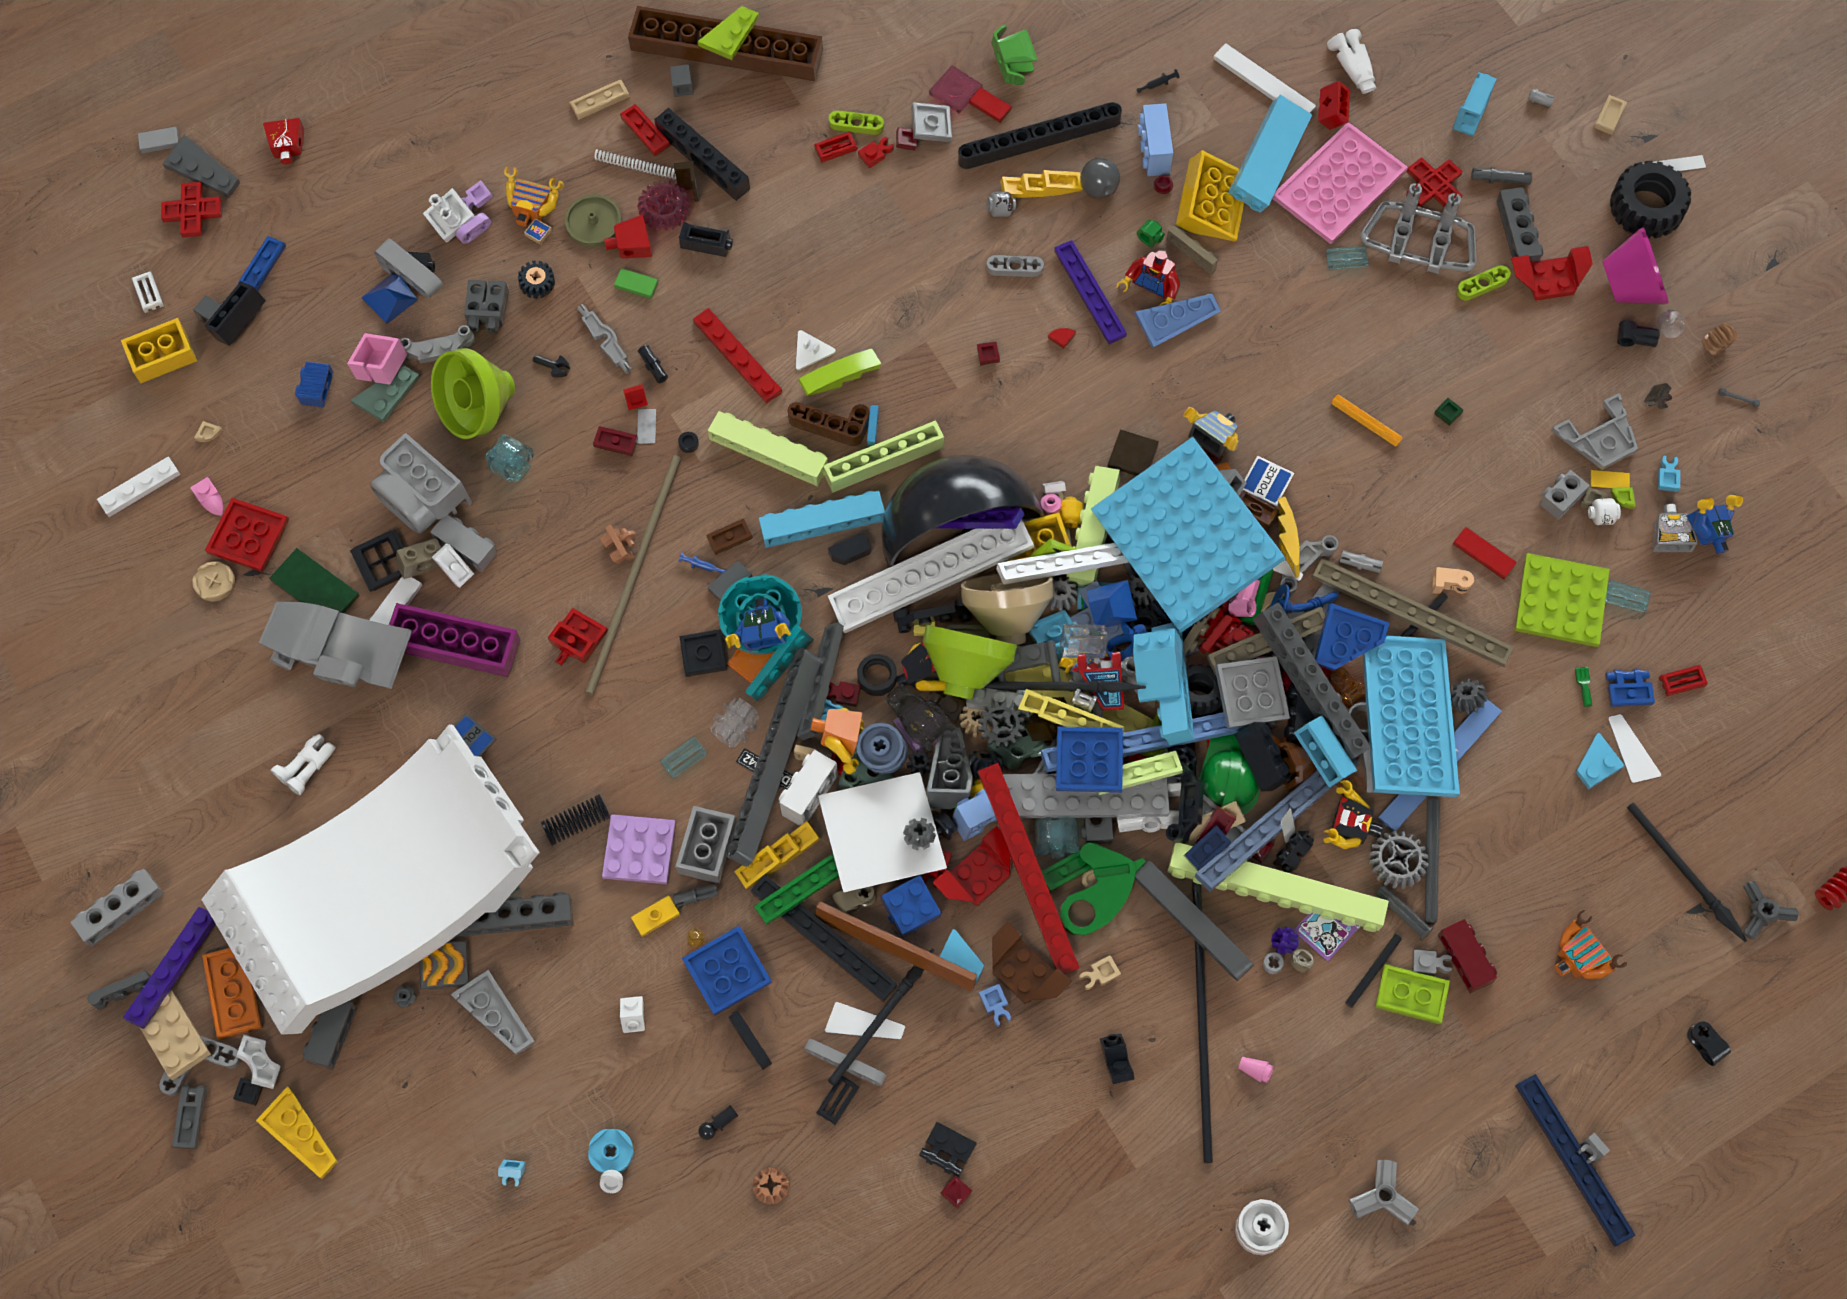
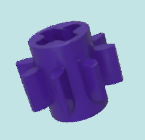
(1285, 940)

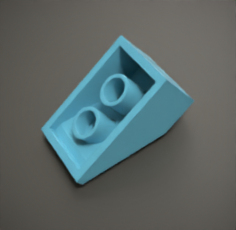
(1158, 664)

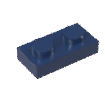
(1207, 848)

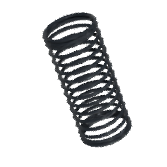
(550, 835)

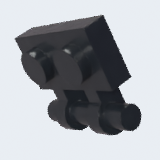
(951, 1143)

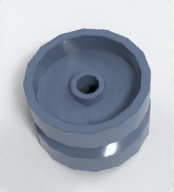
(877, 759)

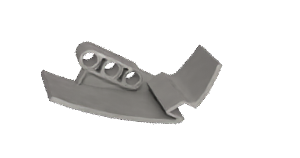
(336, 644)

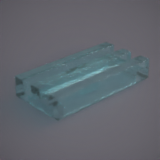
(1346, 255)
(1614, 587)
(693, 741)

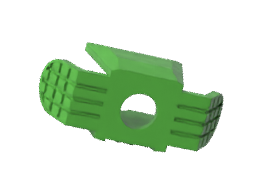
(1015, 53)

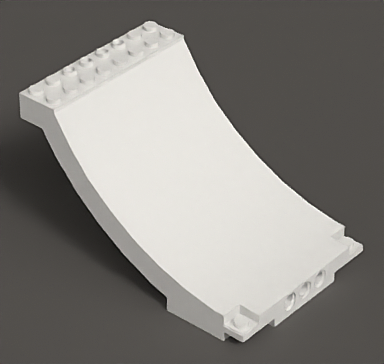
(374, 884)

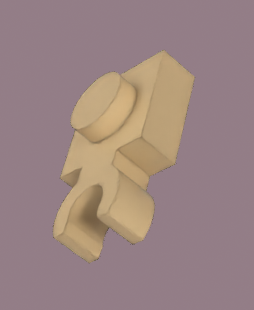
(1103, 971)

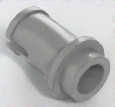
(1540, 98)

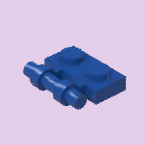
(1629, 693)

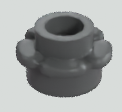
(404, 1002)

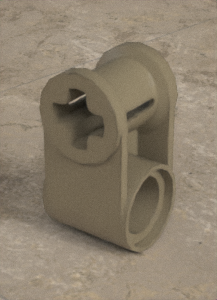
(853, 900)

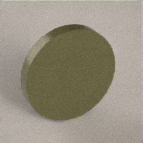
(592, 220)

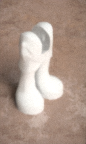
(307, 754)

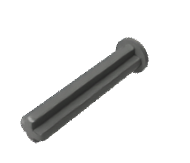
(1404, 912)

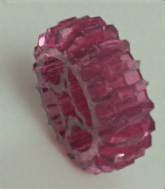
(670, 213)

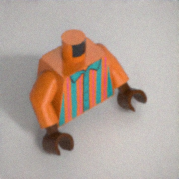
(1583, 953)

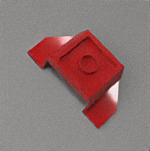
(1554, 276)
(979, 872)

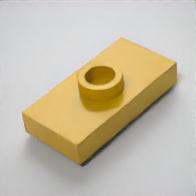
(655, 916)

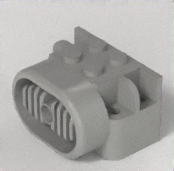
(417, 485)

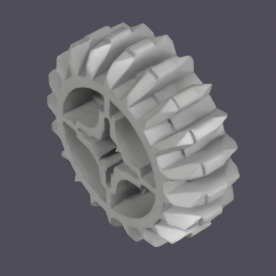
(1392, 843)

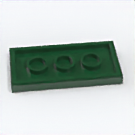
(312, 583)

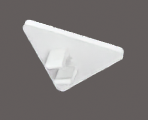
(811, 350)

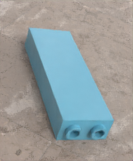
(1270, 154)

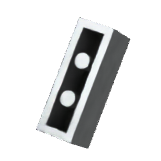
(329, 1035)

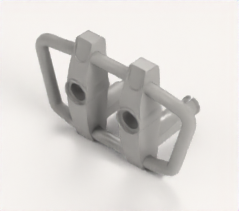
(1442, 236)

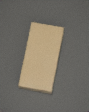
(1610, 114)

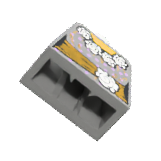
(1673, 532)

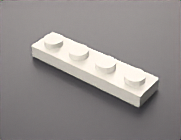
(138, 486)

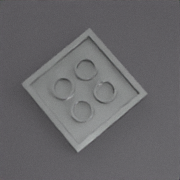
(1252, 692)

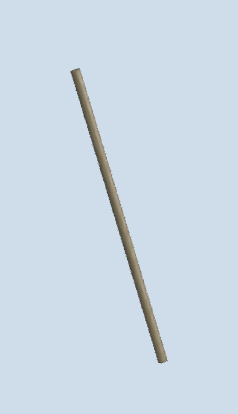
(632, 575)

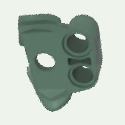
(1015, 754)
(860, 776)

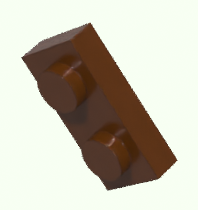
(729, 536)

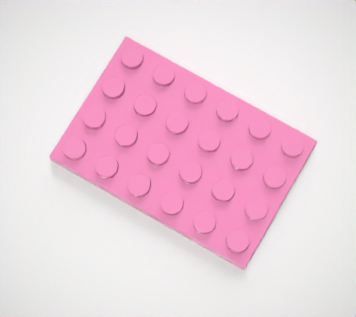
(1339, 182)

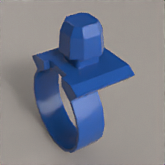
(1128, 636)

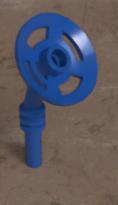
(1311, 604)

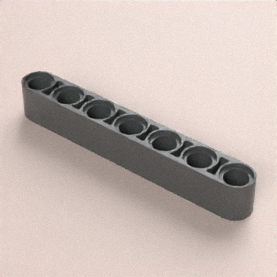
(1193, 921)

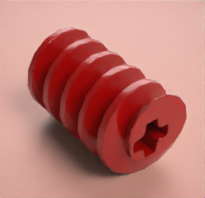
(1834, 891)

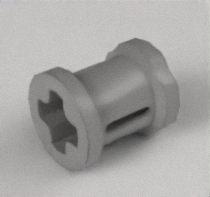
(1083, 701)

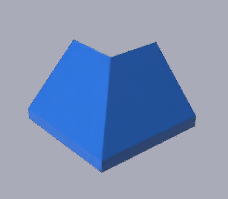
(390, 298)
(1112, 604)

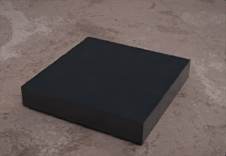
(703, 653)

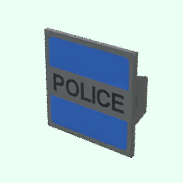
(474, 735)

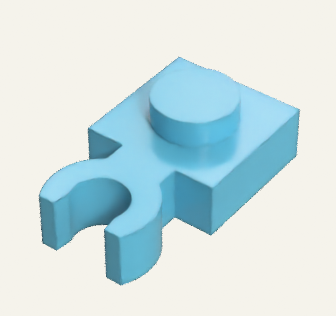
(1667, 476)

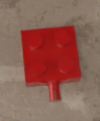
(576, 636)

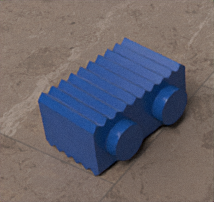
(314, 384)

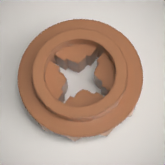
(779, 1192)

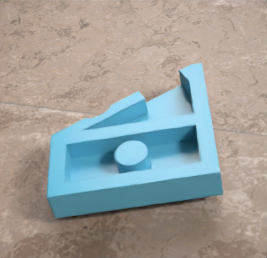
(960, 953)

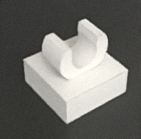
(1054, 488)

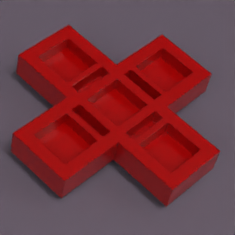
(1435, 182)
(191, 209)

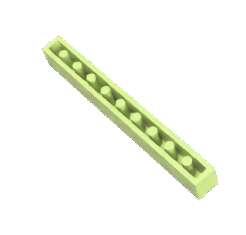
(1292, 891)

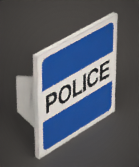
(1267, 480)

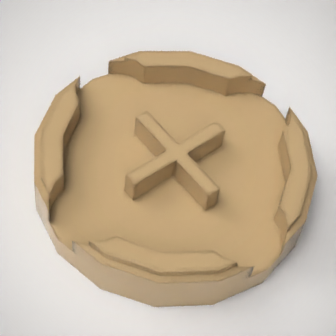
(213, 581)

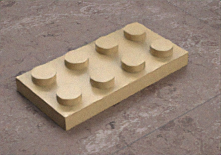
(174, 1038)

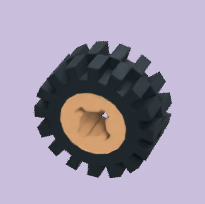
(539, 286)

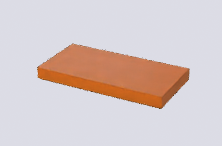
(230, 995)

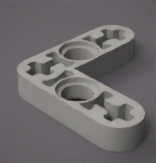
(213, 1059)

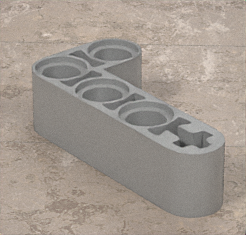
(396, 259)

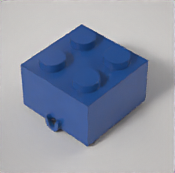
(910, 906)

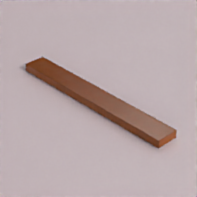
(896, 946)

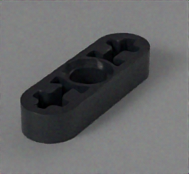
(750, 1040)

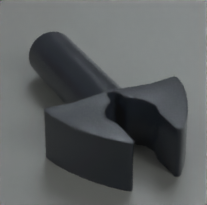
(561, 362)

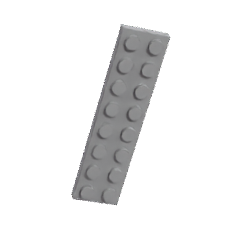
(1037, 798)

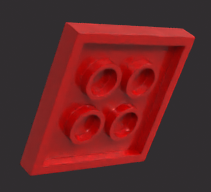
(247, 534)

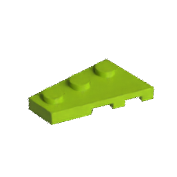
(730, 33)

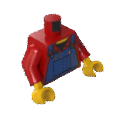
(1155, 275)

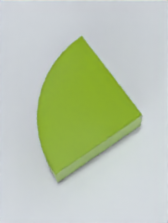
(1624, 497)

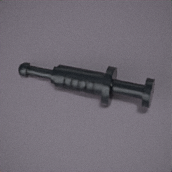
(1159, 81)

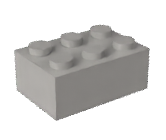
(705, 844)

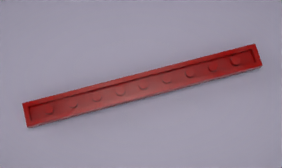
(1028, 869)

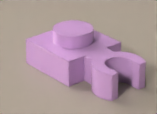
(477, 195)

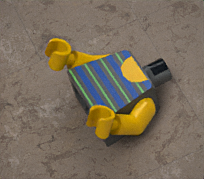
(1213, 431)

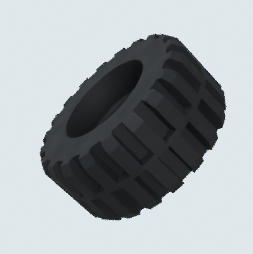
(1656, 179)

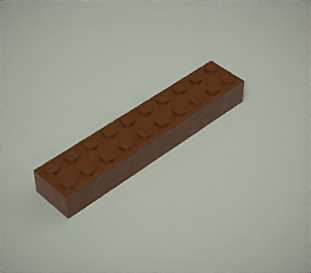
(762, 51)

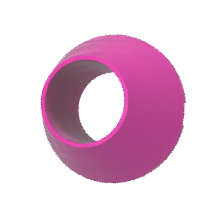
(1634, 272)

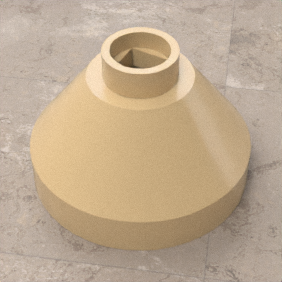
(1007, 608)

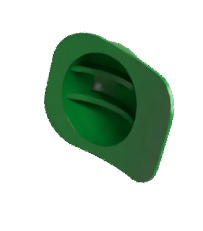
(1228, 775)

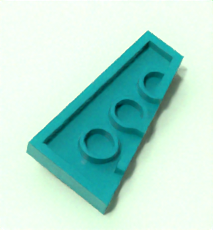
(778, 662)

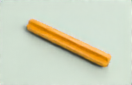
(1367, 420)

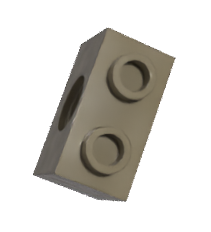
(417, 558)

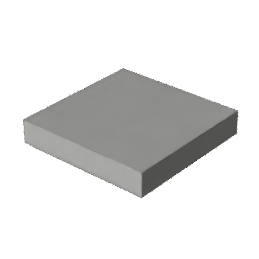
(931, 122)

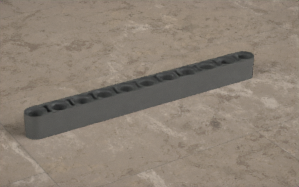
(773, 758)

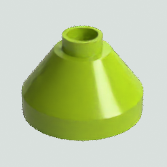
(469, 392)
(966, 659)

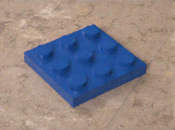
(1089, 759)
(727, 970)

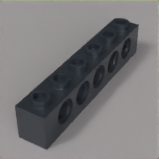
(703, 154)

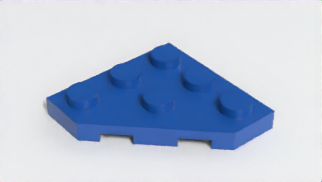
(1347, 636)

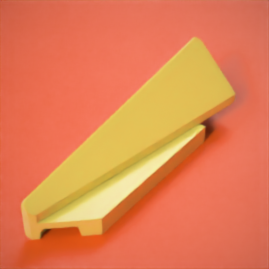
(1061, 713)

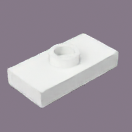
(453, 565)

